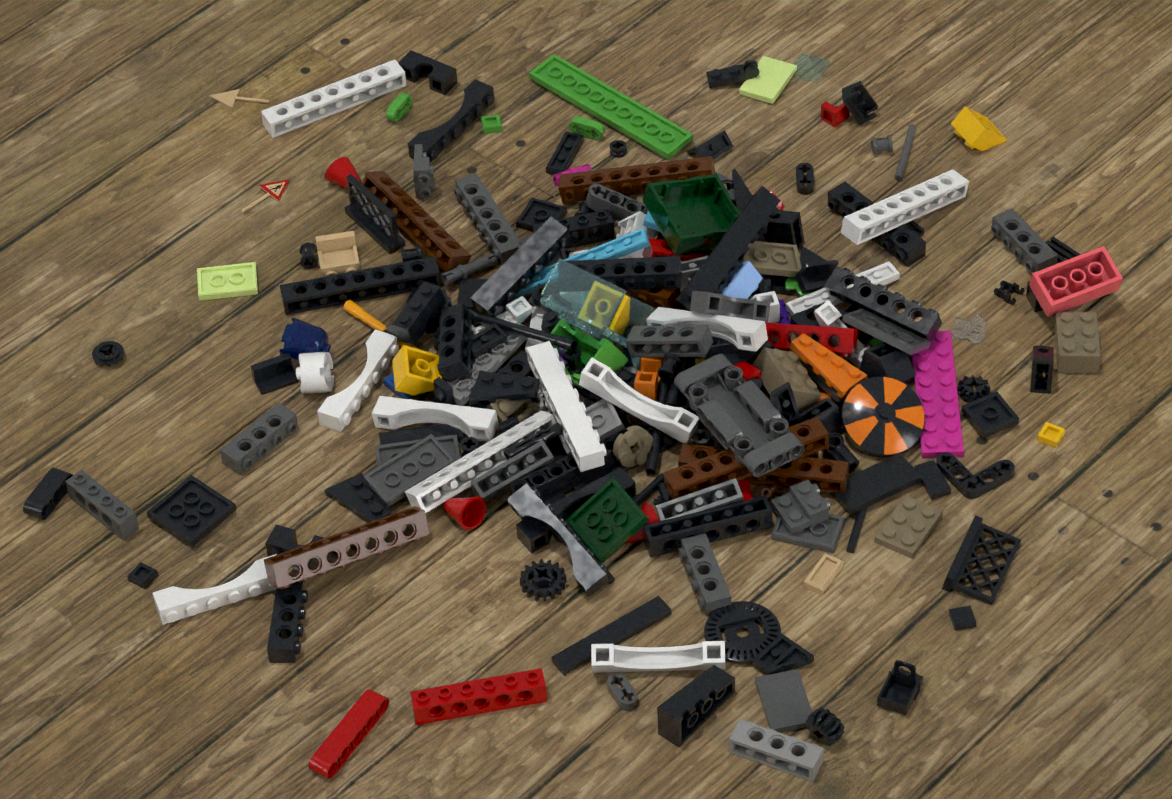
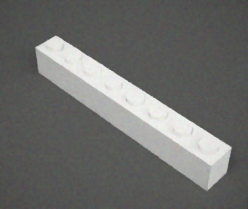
(565, 406)

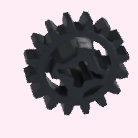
(543, 580)

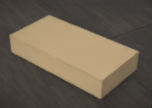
(823, 573)

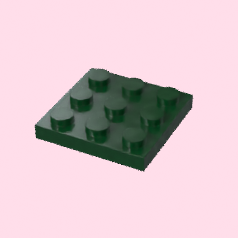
(607, 519)

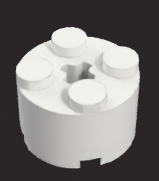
(315, 372)

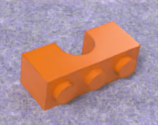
(647, 379)

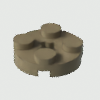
(636, 455)

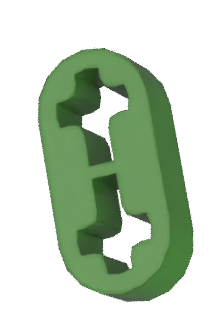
(399, 107)
(587, 127)

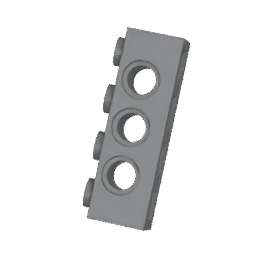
(776, 750)

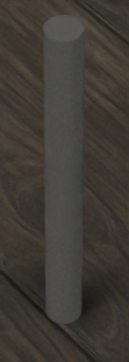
(905, 152)

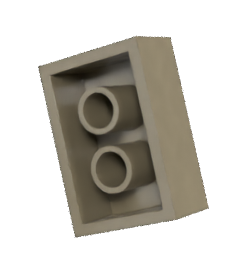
(1077, 342)
(784, 367)

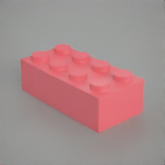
(1075, 281)

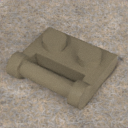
(506, 407)

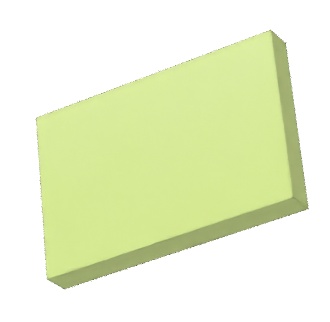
(771, 80)
(227, 281)

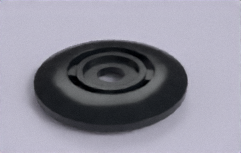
(738, 616)

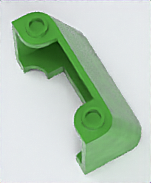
(590, 348)

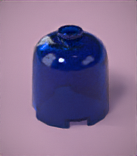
(303, 338)

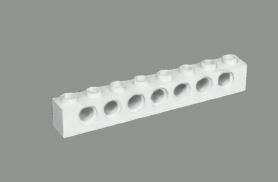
(333, 98)
(904, 207)
(460, 473)

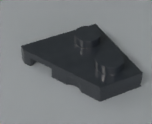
(782, 656)

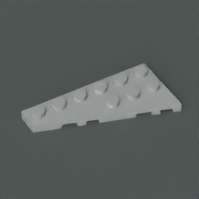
(486, 362)

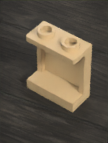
(337, 253)

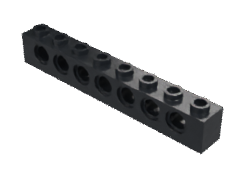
(358, 285)

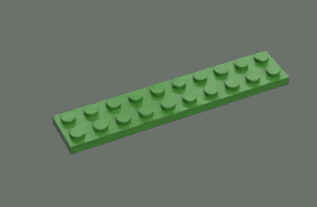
(611, 106)

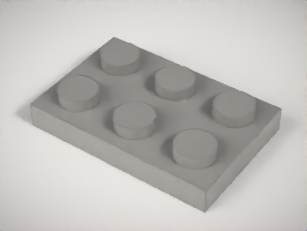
(604, 420)

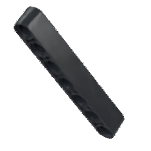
(565, 471)

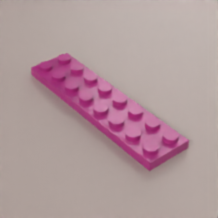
(938, 394)

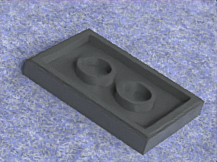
(820, 536)
(784, 700)

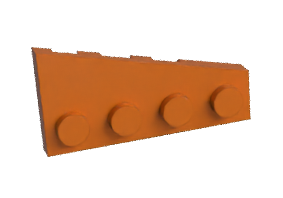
(832, 367)

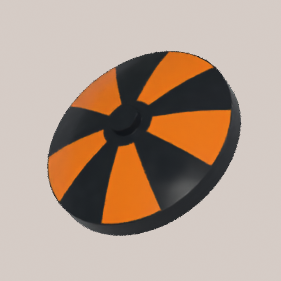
(882, 417)

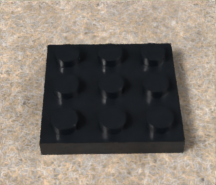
(191, 510)

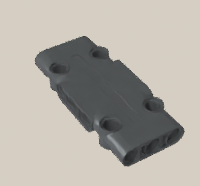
(739, 415)

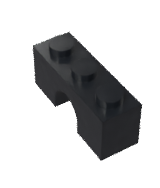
(441, 76)
(285, 539)

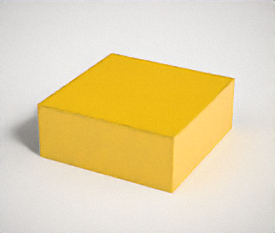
(1051, 434)

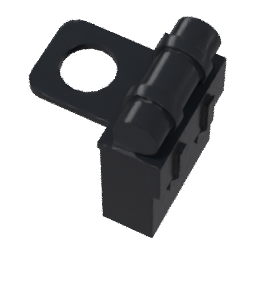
(900, 688)

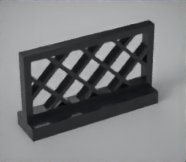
(373, 216)
(964, 558)

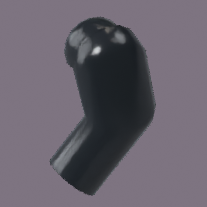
(664, 495)

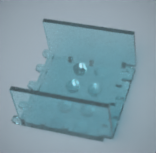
(590, 302)

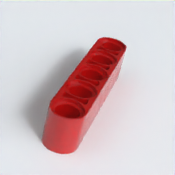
(348, 734)

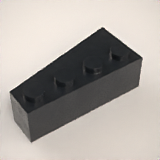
(694, 705)

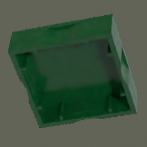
(691, 212)

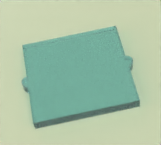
(810, 68)

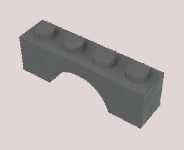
(729, 306)

